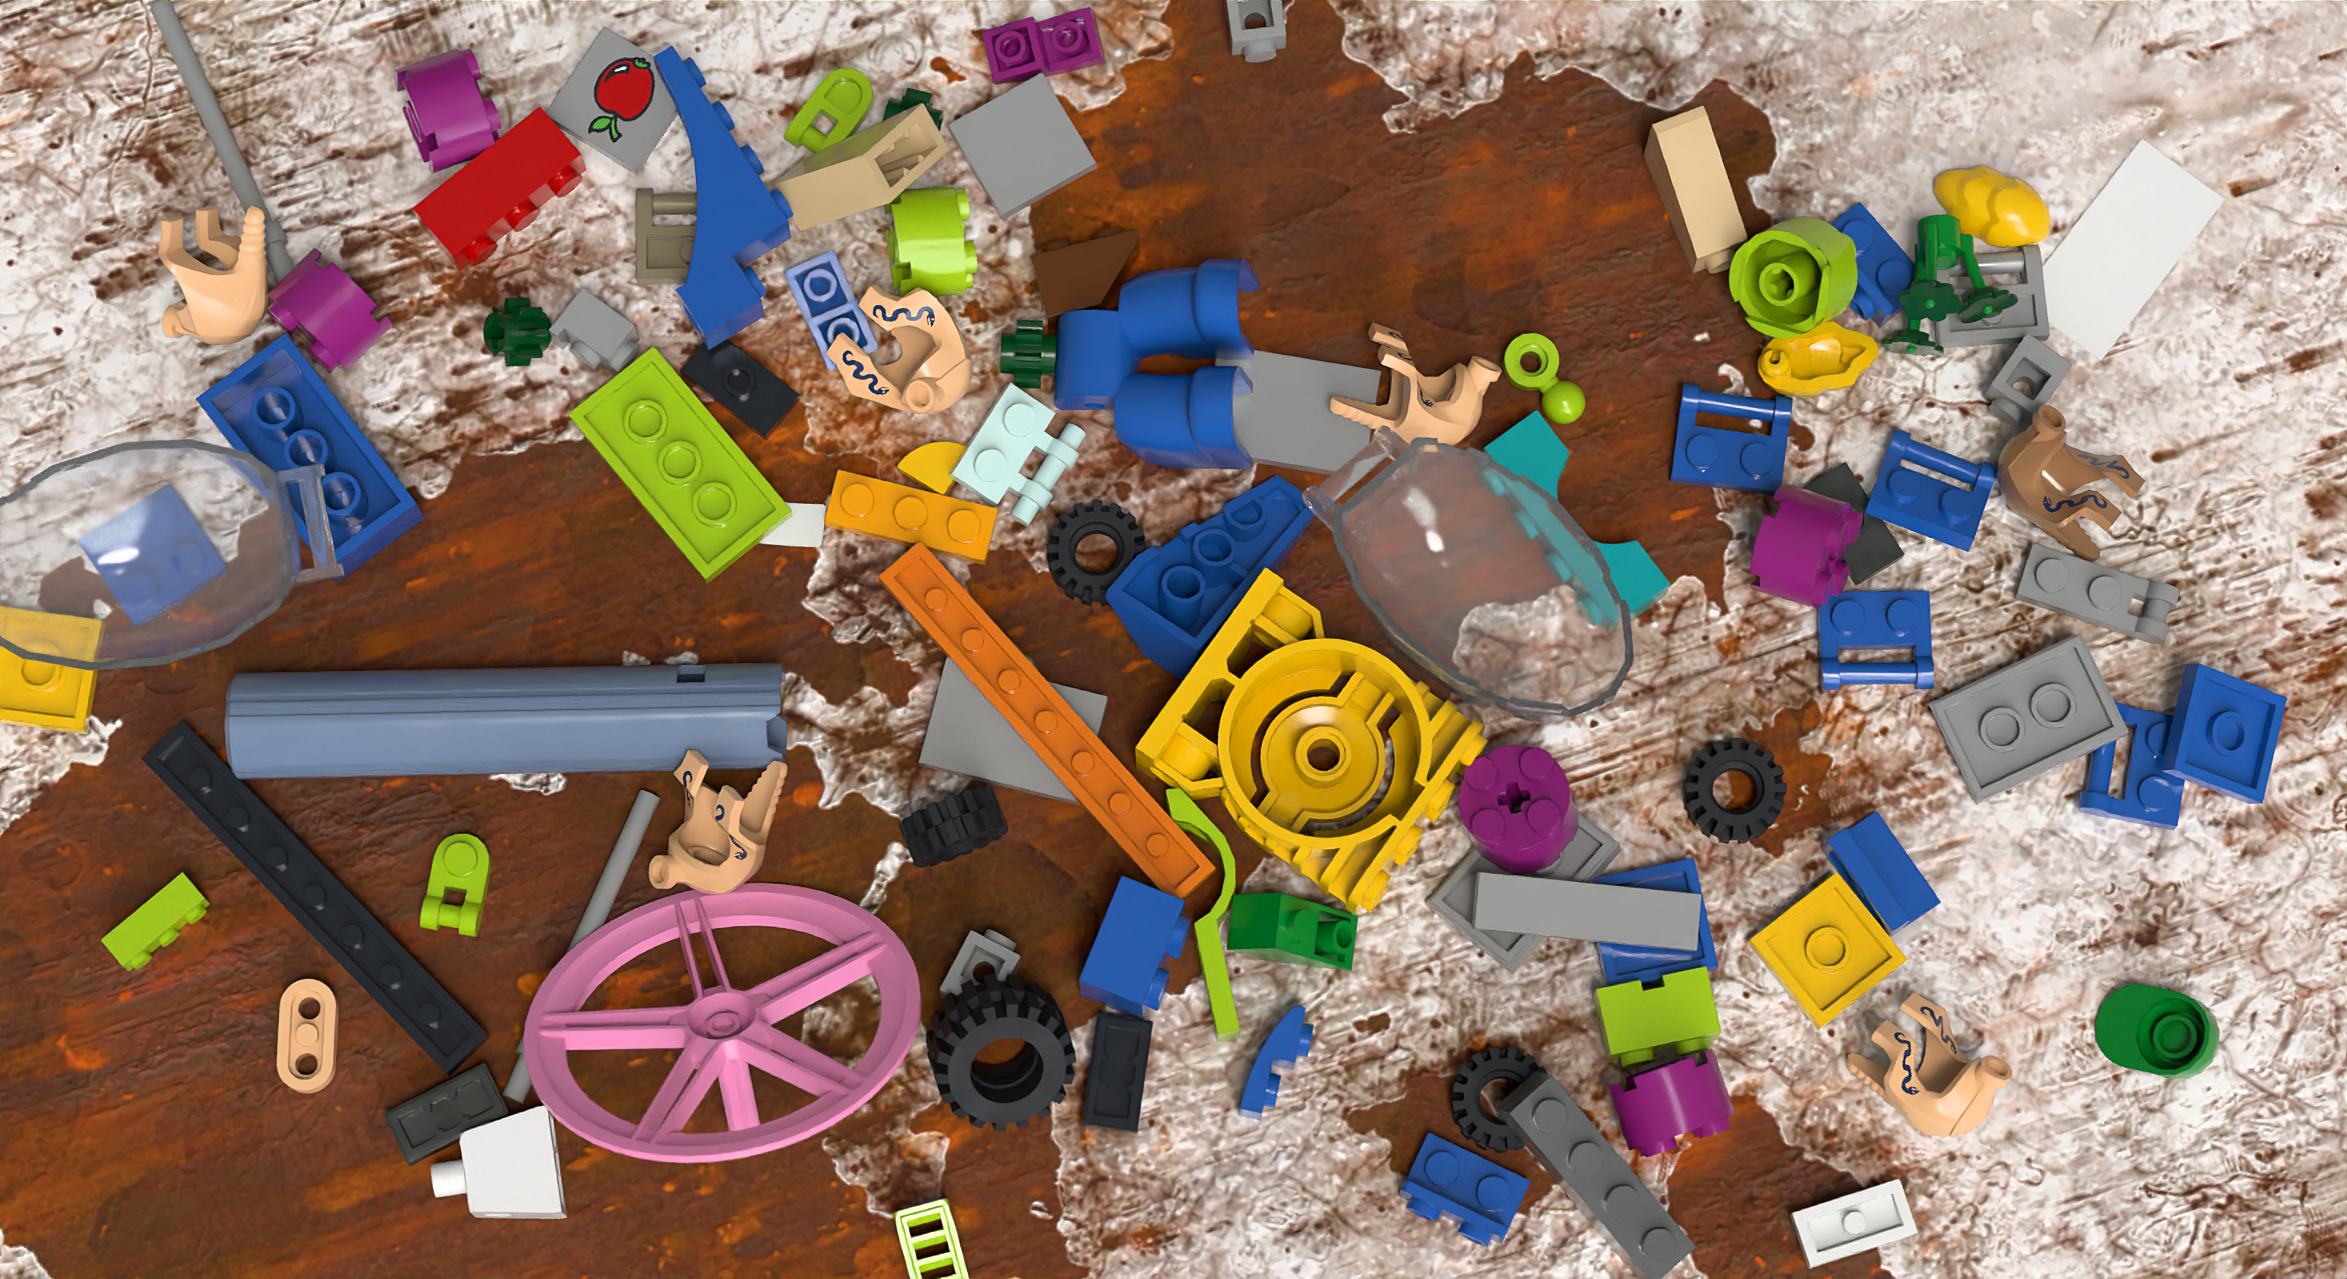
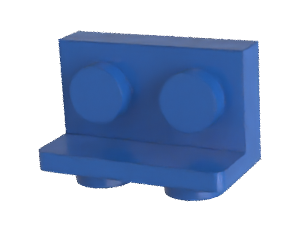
(1881, 266)
(1464, 1190)

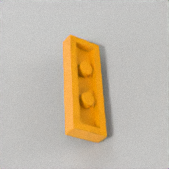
(910, 516)

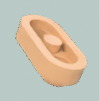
(307, 1037)

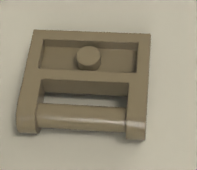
(663, 251)

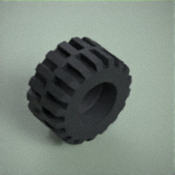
(1009, 1090)

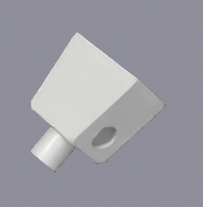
(507, 1169)

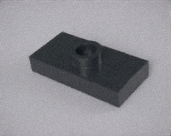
(741, 386)
(1117, 1073)

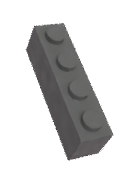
(1594, 1177)

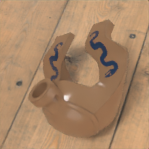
(2041, 472)

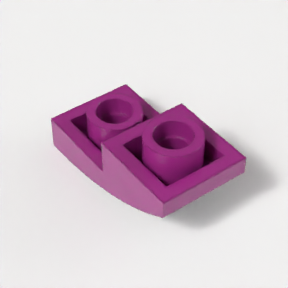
(1046, 47)

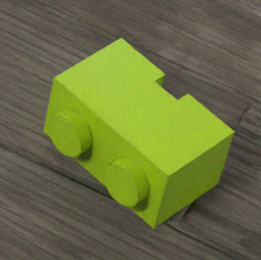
(1658, 1019)

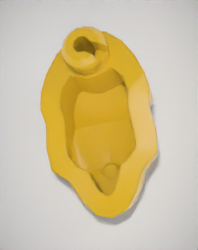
(1993, 206)
(1816, 360)

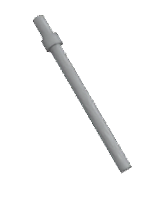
(221, 134)
(597, 909)

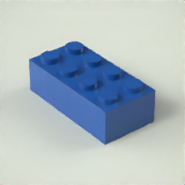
(291, 421)

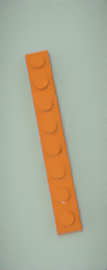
(1046, 723)

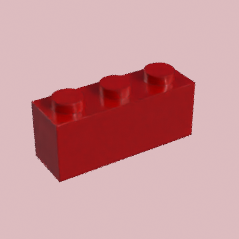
(501, 190)

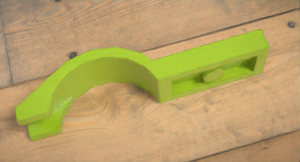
(1206, 932)

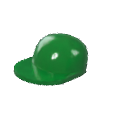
(2157, 1031)

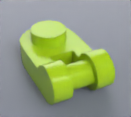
(841, 97)
(461, 866)

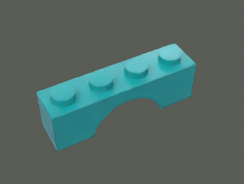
(1541, 456)

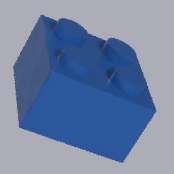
(1133, 949)

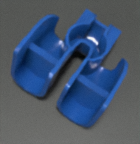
(1162, 312)

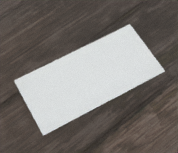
(2124, 247)

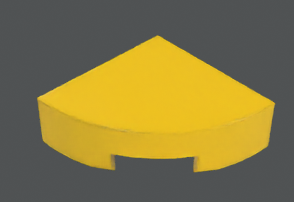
(931, 465)

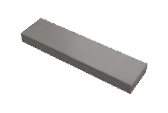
(1586, 911)

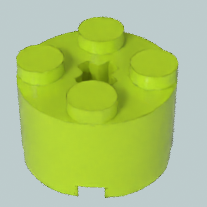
(929, 243)
(1794, 276)

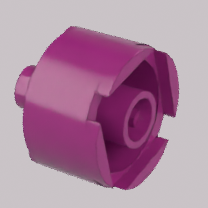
(446, 109)
(327, 312)
(1804, 547)
(1512, 779)
(1672, 1102)

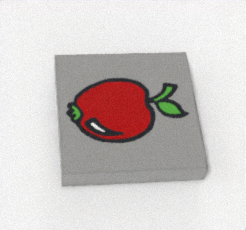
(615, 102)

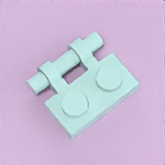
(1002, 446)

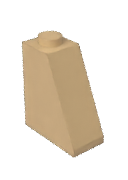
(862, 169)
(1695, 190)

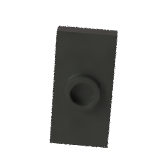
(1875, 544)
(443, 1113)

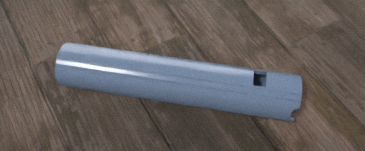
(503, 720)

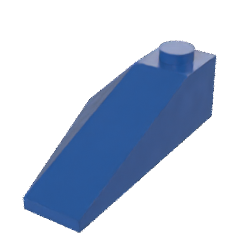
(1189, 587)

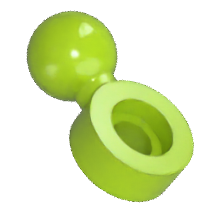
(1561, 400)

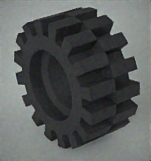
(1082, 523)
(1745, 759)
(953, 826)
(1466, 1096)

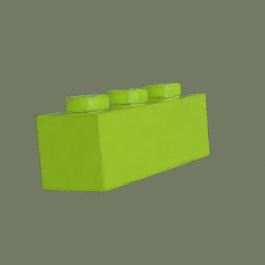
(156, 923)

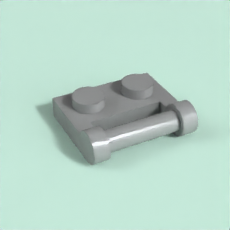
(2012, 325)

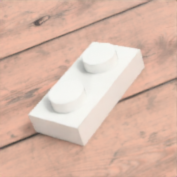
(1853, 1223)

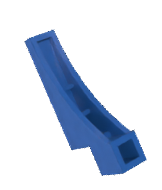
(734, 211)

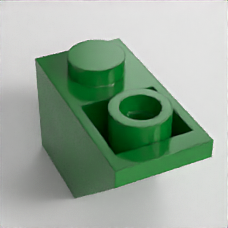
(1292, 931)

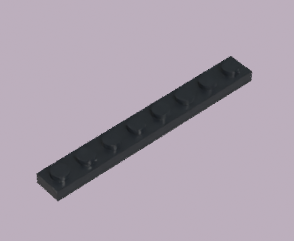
(316, 898)

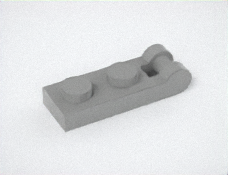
(2095, 594)

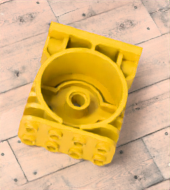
(1427, 739)

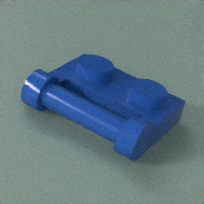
(1730, 457)
(1928, 503)
(1875, 623)
(2148, 793)

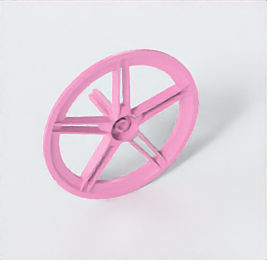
(722, 1025)

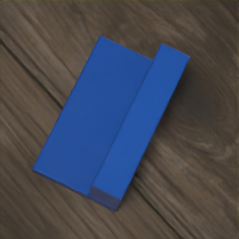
(1880, 873)

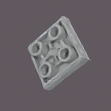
(1022, 146)

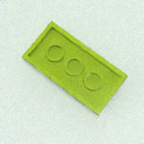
(680, 464)

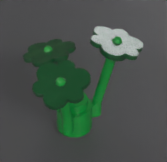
(1938, 249)

